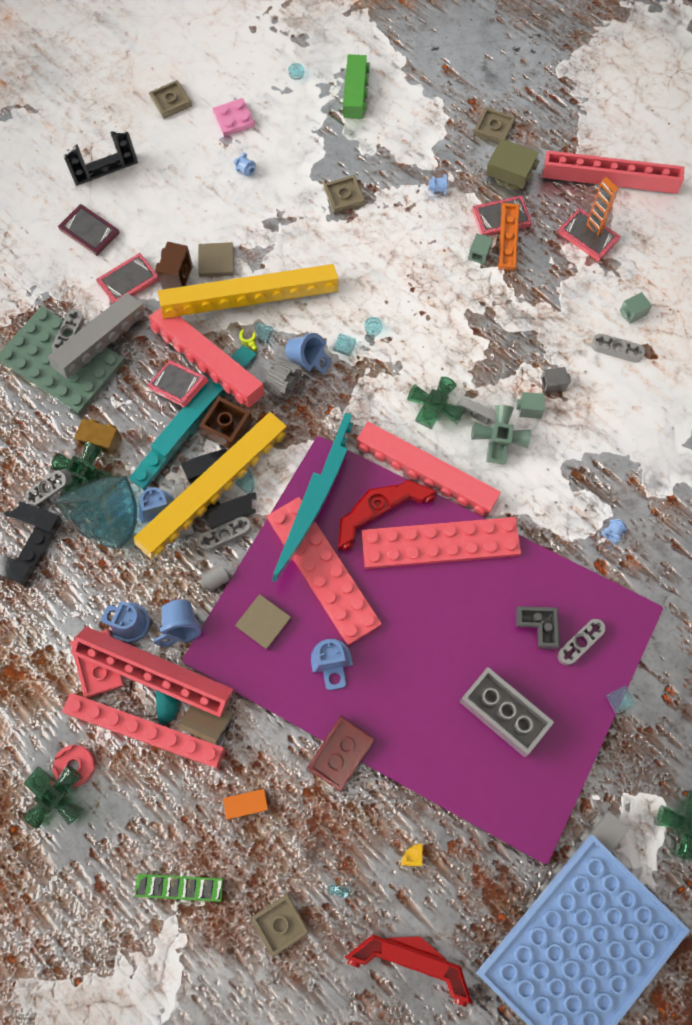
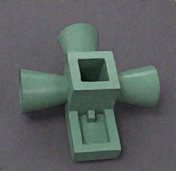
(500, 435)

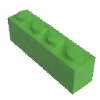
(355, 86)

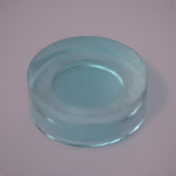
(296, 71)
(373, 326)

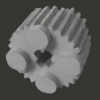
(281, 377)

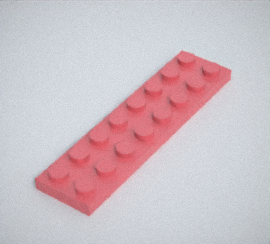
(440, 543)
(327, 577)

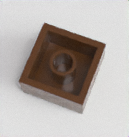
(174, 266)
(225, 422)

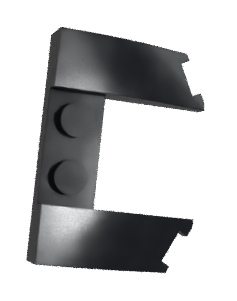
(123, 158)
(217, 513)
(45, 527)

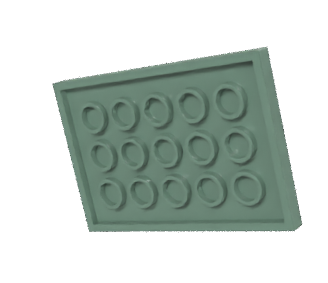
(28, 357)

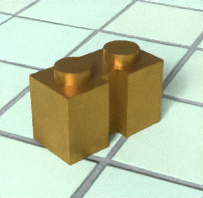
(101, 435)

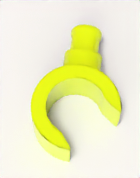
(248, 342)

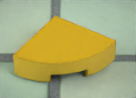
(413, 856)

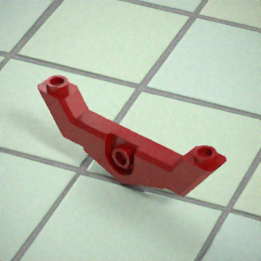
(377, 503)
(414, 954)

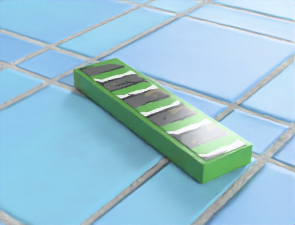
(179, 887)

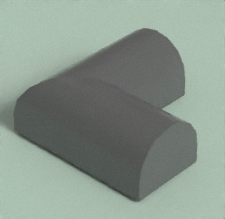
(545, 621)

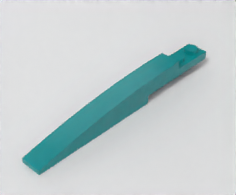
(183, 425)
(315, 497)

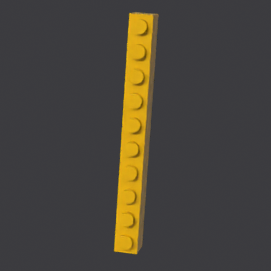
(248, 291)
(210, 486)

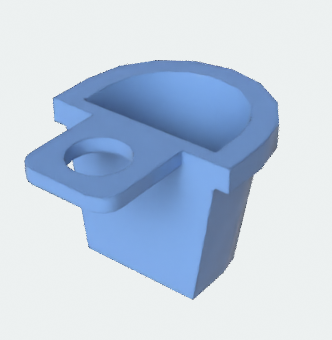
(307, 352)
(152, 503)
(129, 622)
(178, 623)
(330, 658)

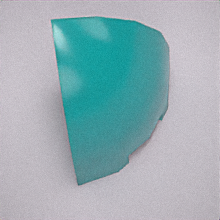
(166, 707)

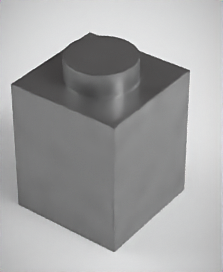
(555, 380)

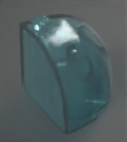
(102, 510)

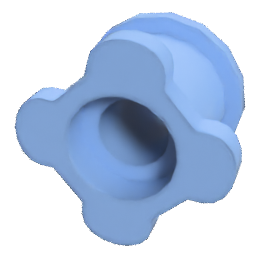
(245, 165)
(438, 184)
(614, 531)

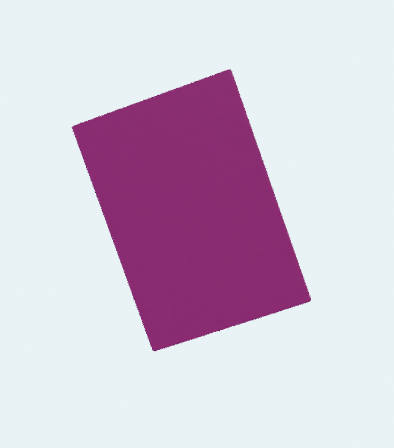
(432, 646)

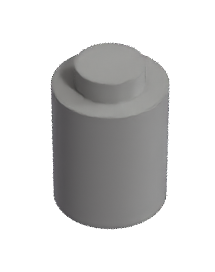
(214, 578)

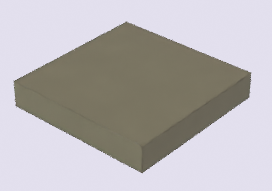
(170, 99)
(494, 125)
(344, 194)
(215, 259)
(263, 622)
(205, 724)
(280, 925)

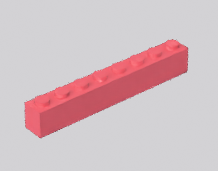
(620, 171)
(208, 358)
(428, 469)
(152, 671)
(144, 731)

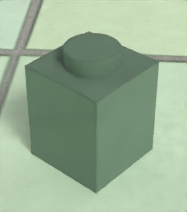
(480, 248)
(635, 308)
(531, 405)

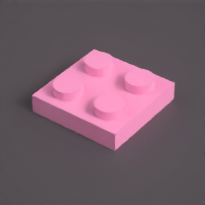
(233, 117)

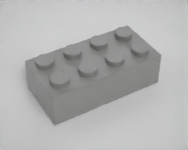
(506, 712)

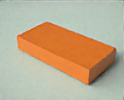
(245, 804)

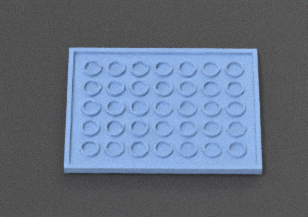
(584, 945)

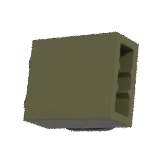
(512, 164)

